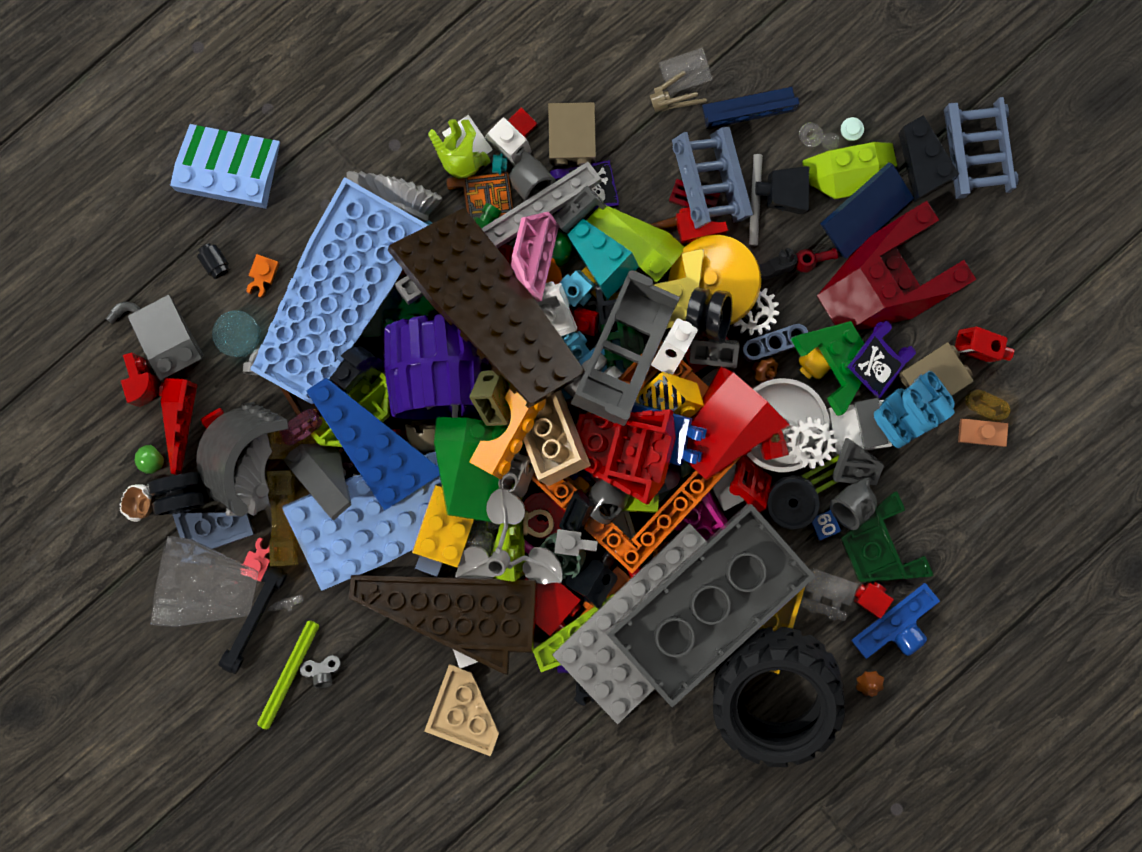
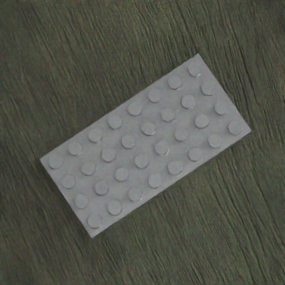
(596, 659)

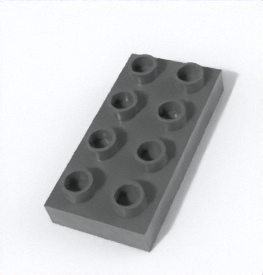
(710, 604)

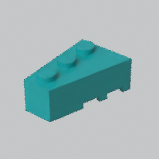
(603, 256)

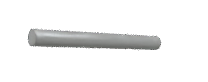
(755, 201)

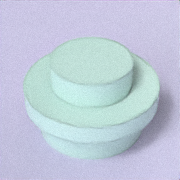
(852, 129)

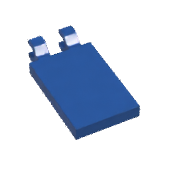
(683, 431)

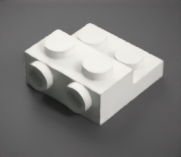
(556, 308)

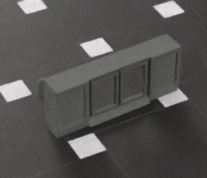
(642, 309)

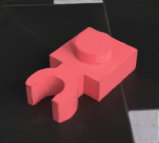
(258, 560)

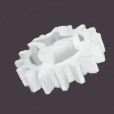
(763, 312)
(805, 433)

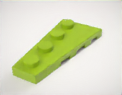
(544, 651)

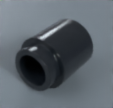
(213, 261)

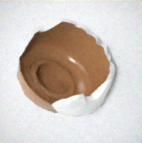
(136, 503)

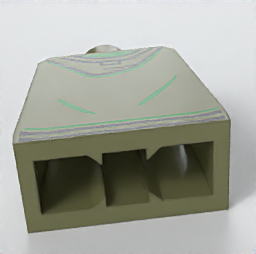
(489, 398)

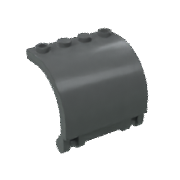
(222, 446)

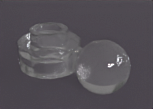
(829, 141)

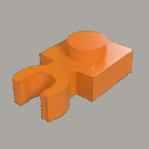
(263, 272)

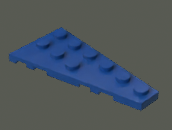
(380, 455)

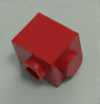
(873, 599)

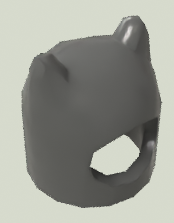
(527, 174)
(610, 498)
(854, 504)

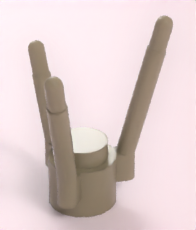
(662, 101)

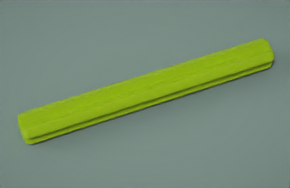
(288, 675)

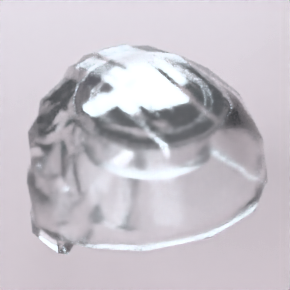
(481, 537)

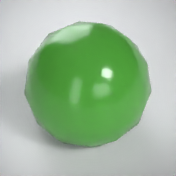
(148, 459)

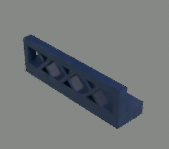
(750, 107)

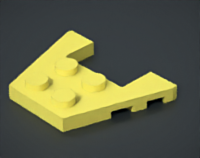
(685, 286)

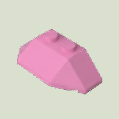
(534, 251)

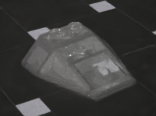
(200, 585)

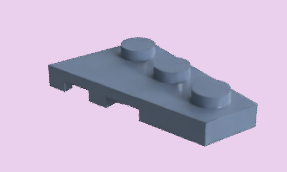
(213, 528)

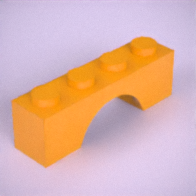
(497, 454)

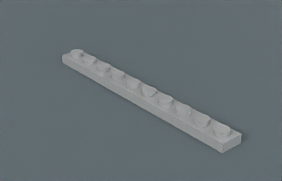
(507, 226)

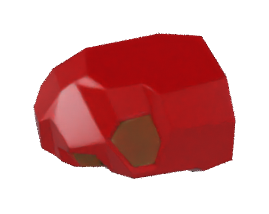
(774, 447)

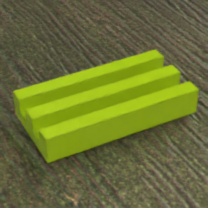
(823, 476)

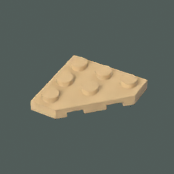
(462, 713)

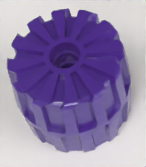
(429, 368)

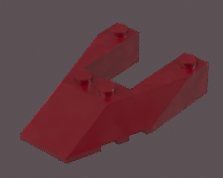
(878, 283)

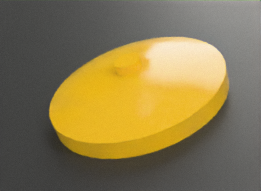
(725, 267)

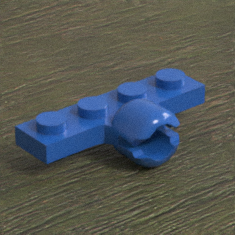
(898, 625)

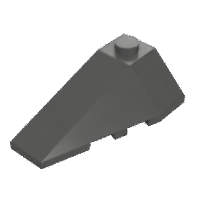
(322, 475)

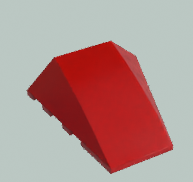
(734, 423)
(630, 455)

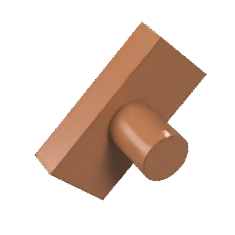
(983, 432)

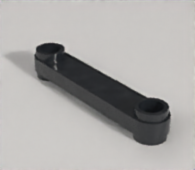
(232, 659)

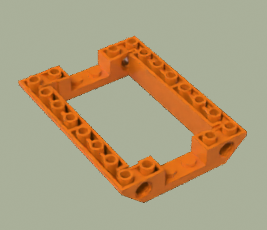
(635, 551)

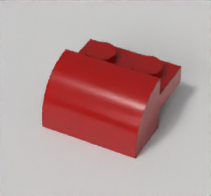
(141, 385)

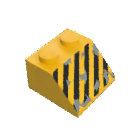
(671, 393)

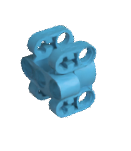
(920, 405)

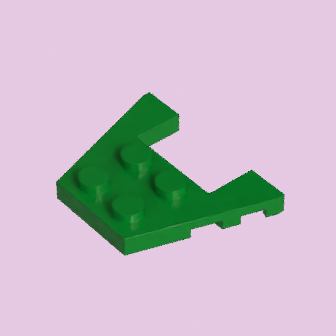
(839, 347)

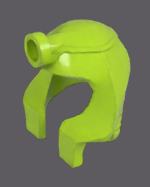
(459, 161)

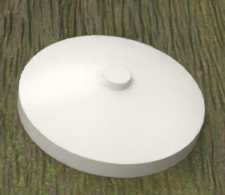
(793, 402)

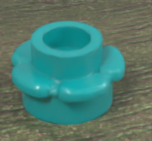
(499, 164)

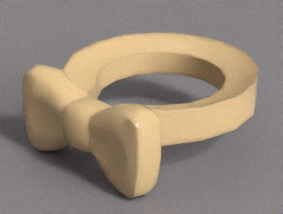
(526, 529)

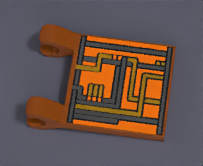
(482, 190)

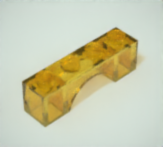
(283, 540)

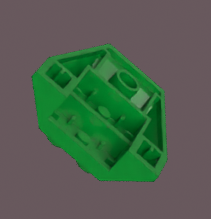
(464, 484)

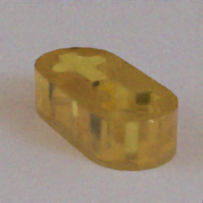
(989, 400)

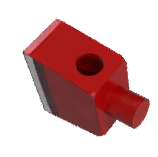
(983, 345)

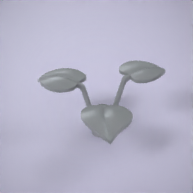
(476, 564)

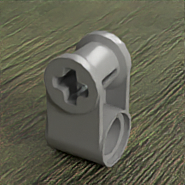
(518, 473)

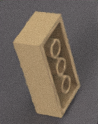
(555, 443)

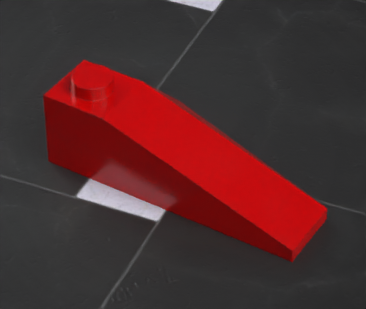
(177, 410)

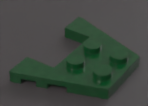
(873, 551)

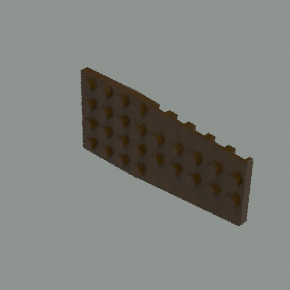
(483, 298)

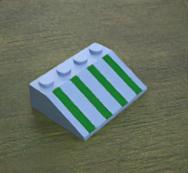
(225, 166)

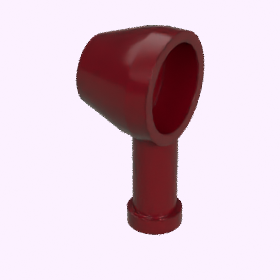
(815, 258)

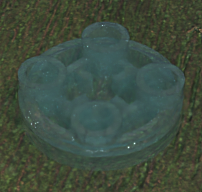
(236, 333)

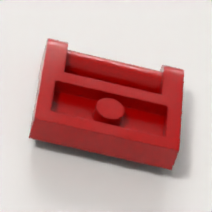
(757, 484)

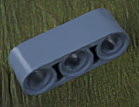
(765, 349)

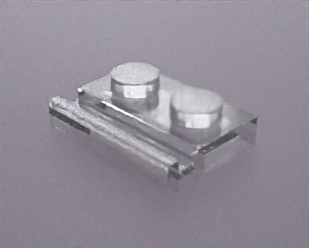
(694, 65)

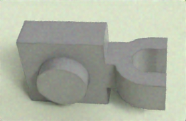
(570, 542)

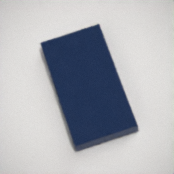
(867, 210)

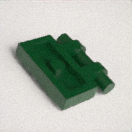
(629, 339)

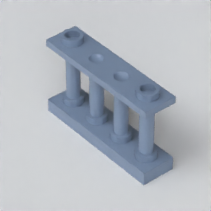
(958, 139)
(730, 172)

